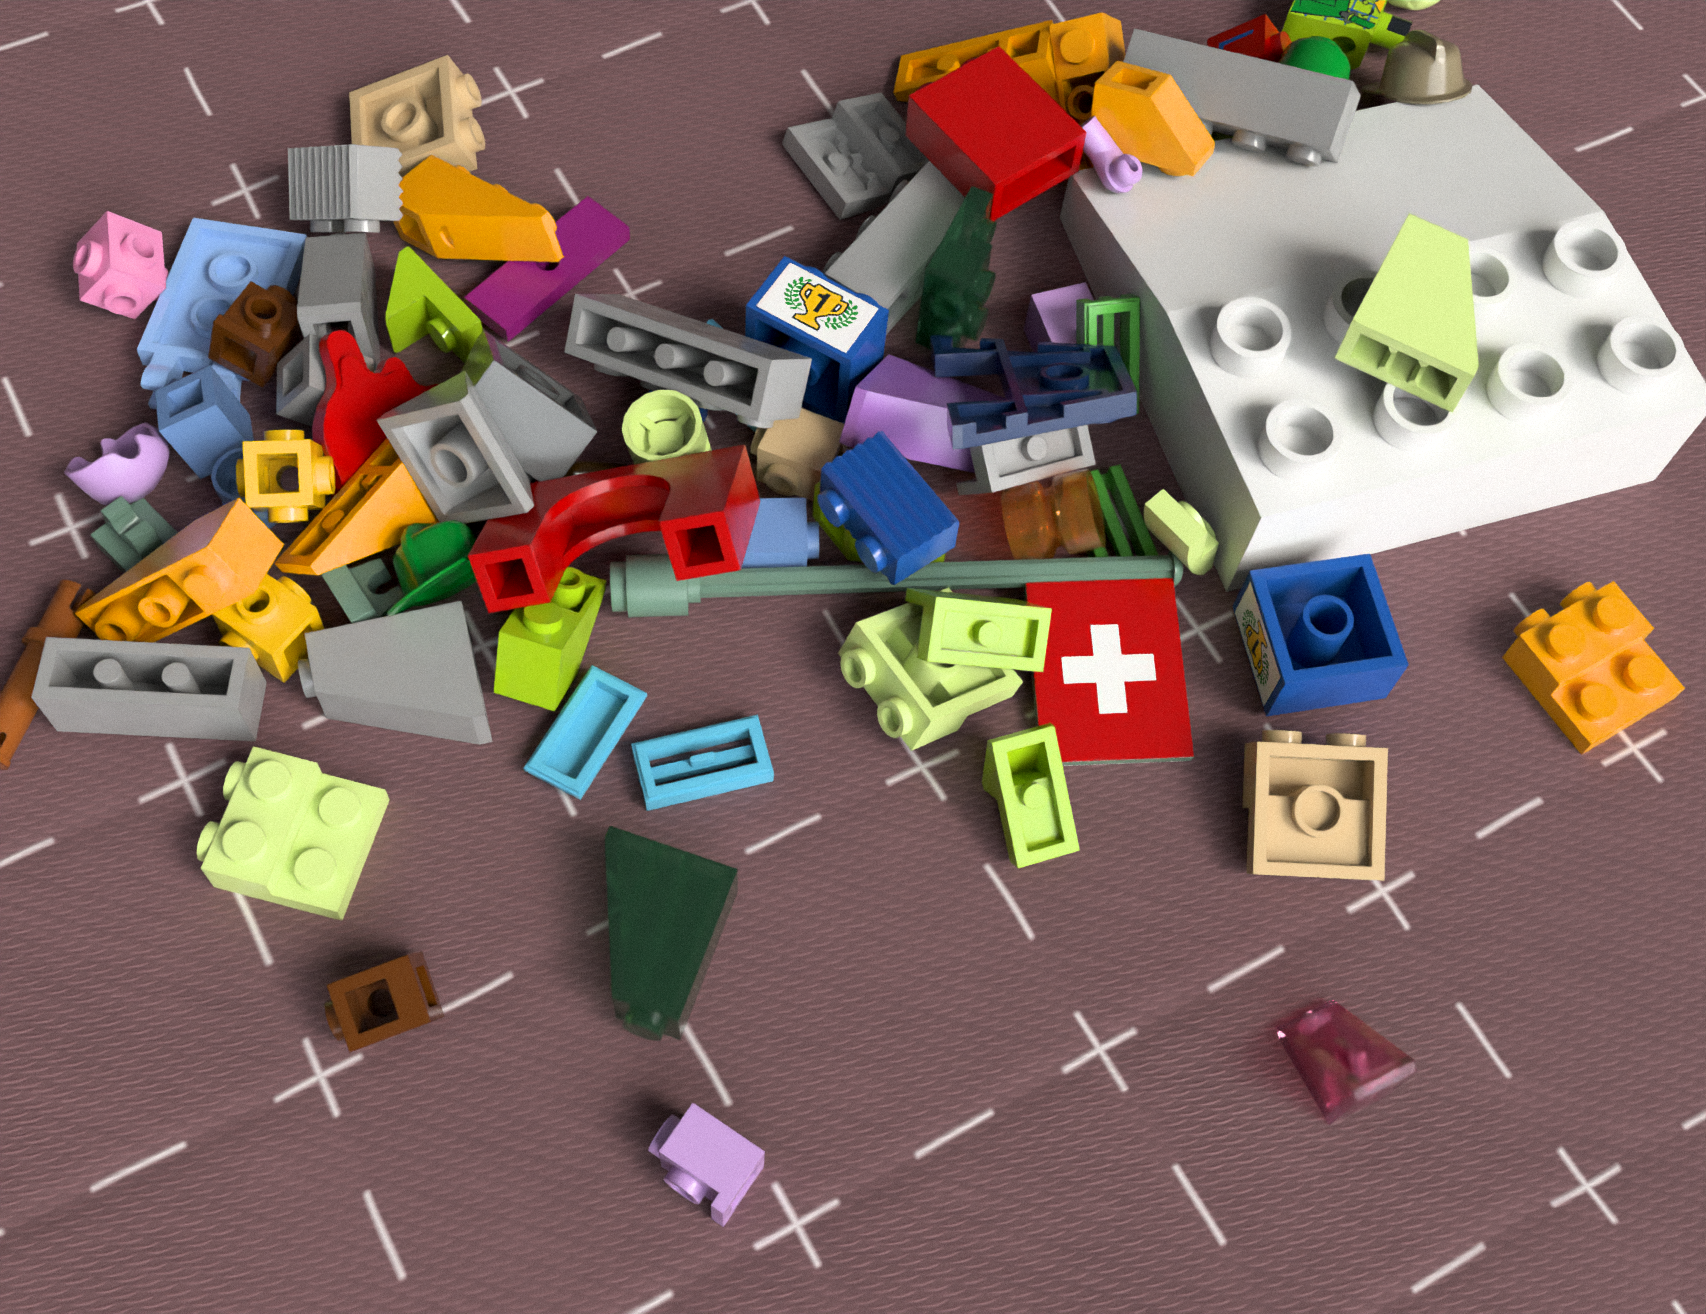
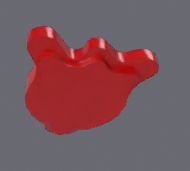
(354, 401)

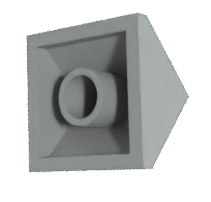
(458, 454)

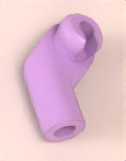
(1115, 169)

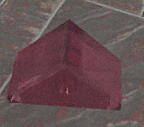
(1343, 1060)

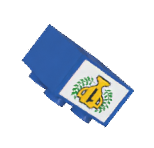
(823, 321)
(1319, 634)

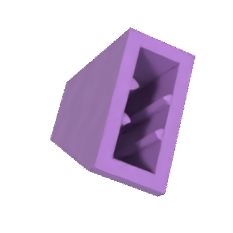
(911, 412)

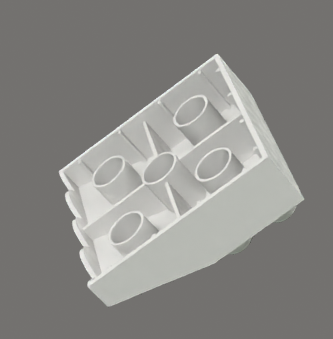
(1260, 275)

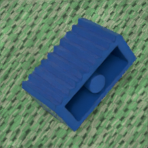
(886, 508)

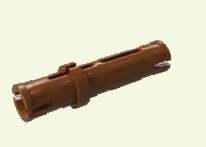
(16, 704)

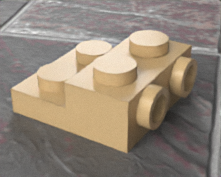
(421, 115)
(1315, 806)

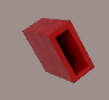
(995, 131)

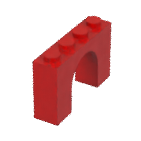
(696, 500)

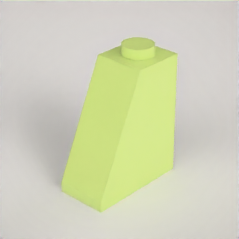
(1418, 317)

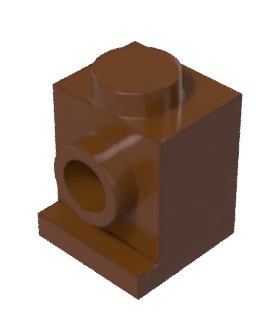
(256, 332)
(352, 1007)

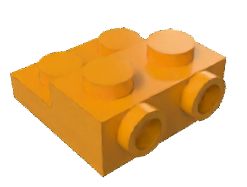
(1591, 664)

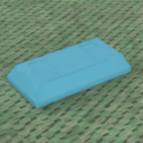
(585, 732)

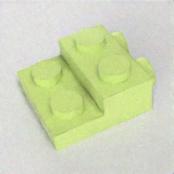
(912, 695)
(291, 833)

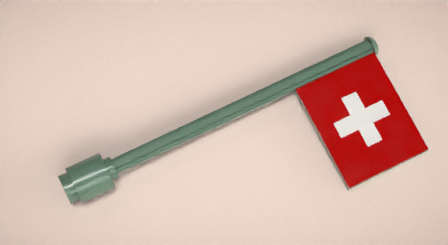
(1111, 647)

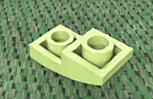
(1182, 531)

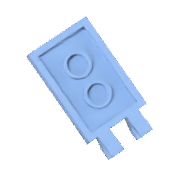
(204, 282)

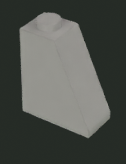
(340, 290)
(400, 674)

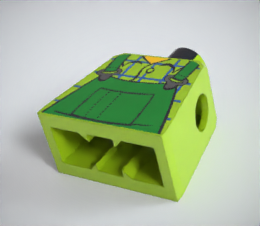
(1348, 24)

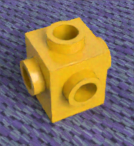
(261, 472)
(271, 625)

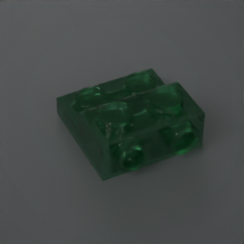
(959, 276)

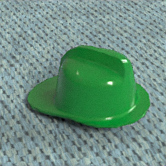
(433, 563)

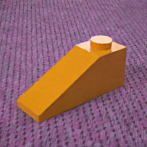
(1026, 45)
(360, 518)

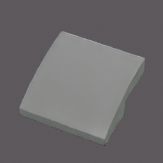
(855, 154)

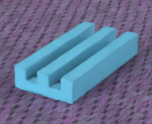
(708, 784)

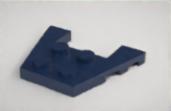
(1043, 390)

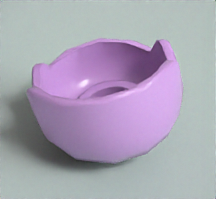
(127, 466)

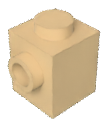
(795, 452)

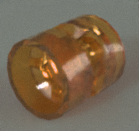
(1054, 516)

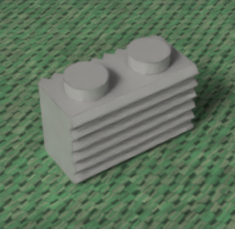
(344, 187)

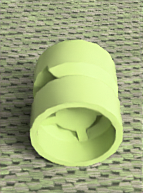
(663, 427)

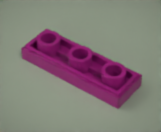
(526, 289)

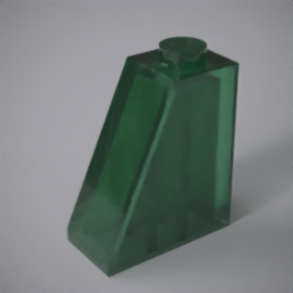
(662, 929)

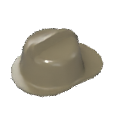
(1422, 71)

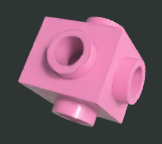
(120, 265)

